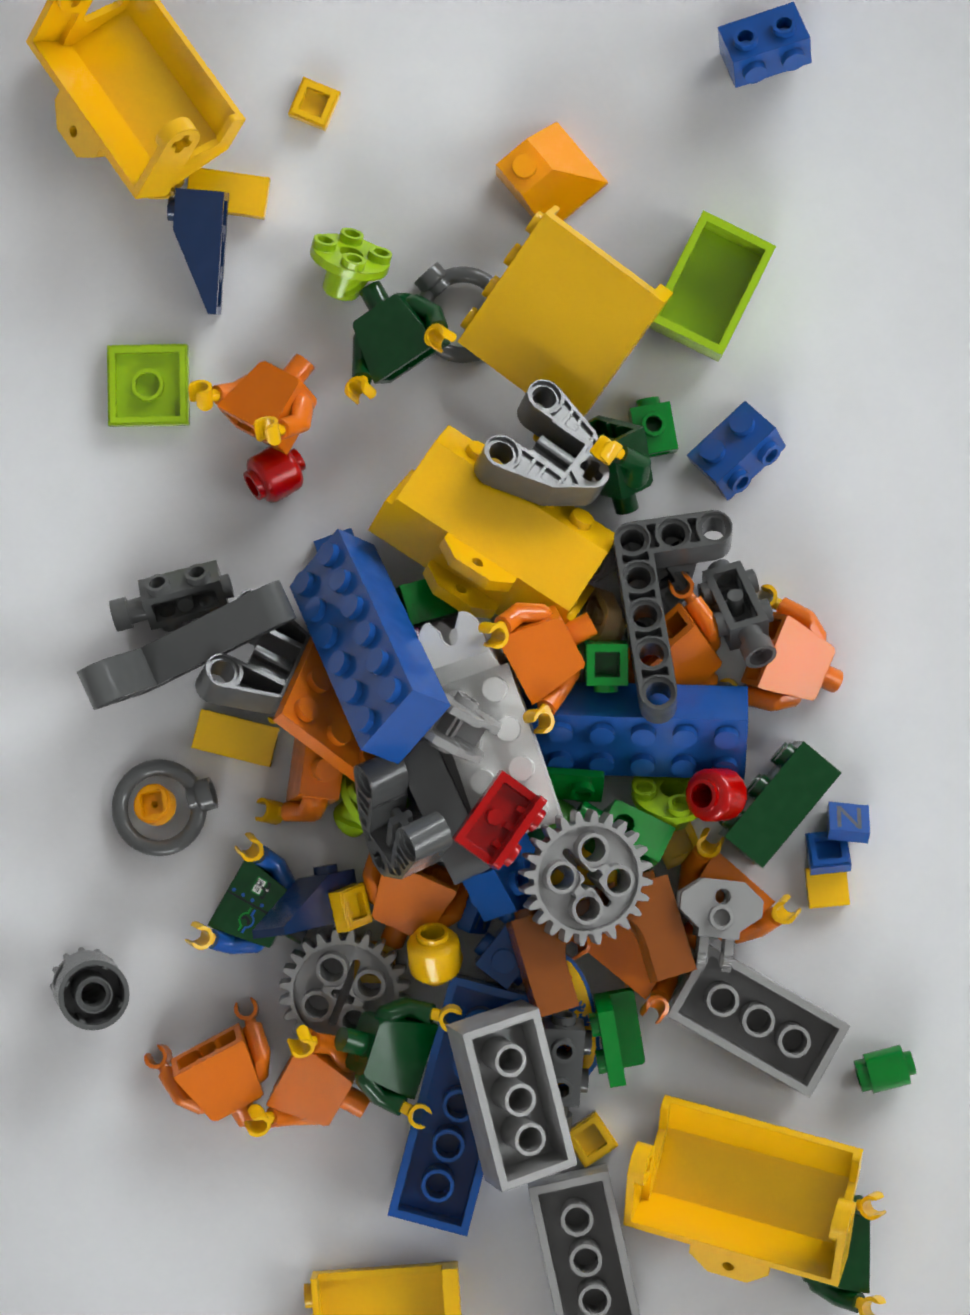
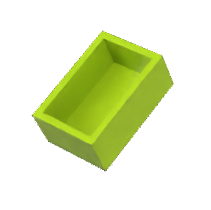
(712, 285)

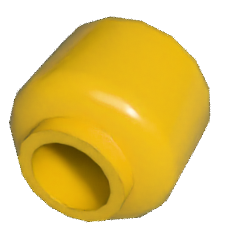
(434, 954)

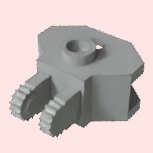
(462, 728)
(718, 920)

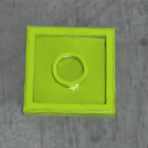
(148, 385)

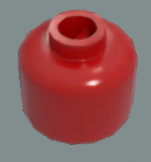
(274, 474)
(716, 794)

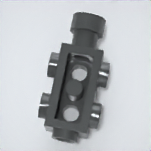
(174, 598)
(743, 617)
(568, 1066)

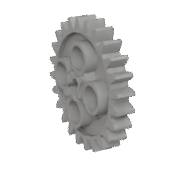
(559, 902)
(312, 978)

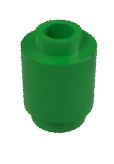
(884, 1069)

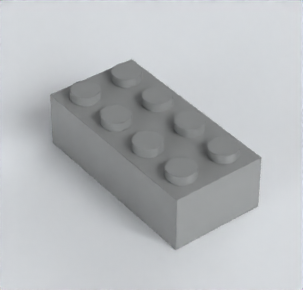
(759, 1021)
(511, 1095)
(583, 1243)

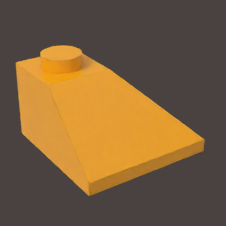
(550, 172)

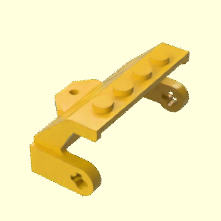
(133, 91)
(485, 544)
(745, 1193)

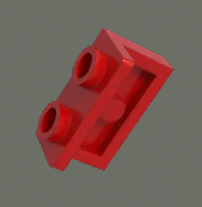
(500, 821)

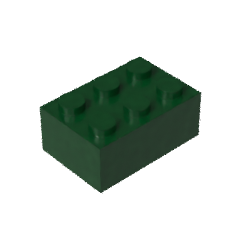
(779, 801)

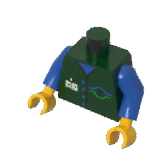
(249, 898)

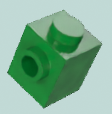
(658, 425)
(606, 664)

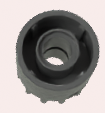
(101, 1004)

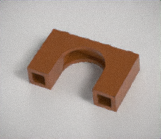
(543, 956)

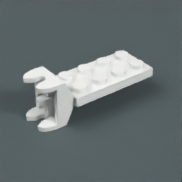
(479, 672)

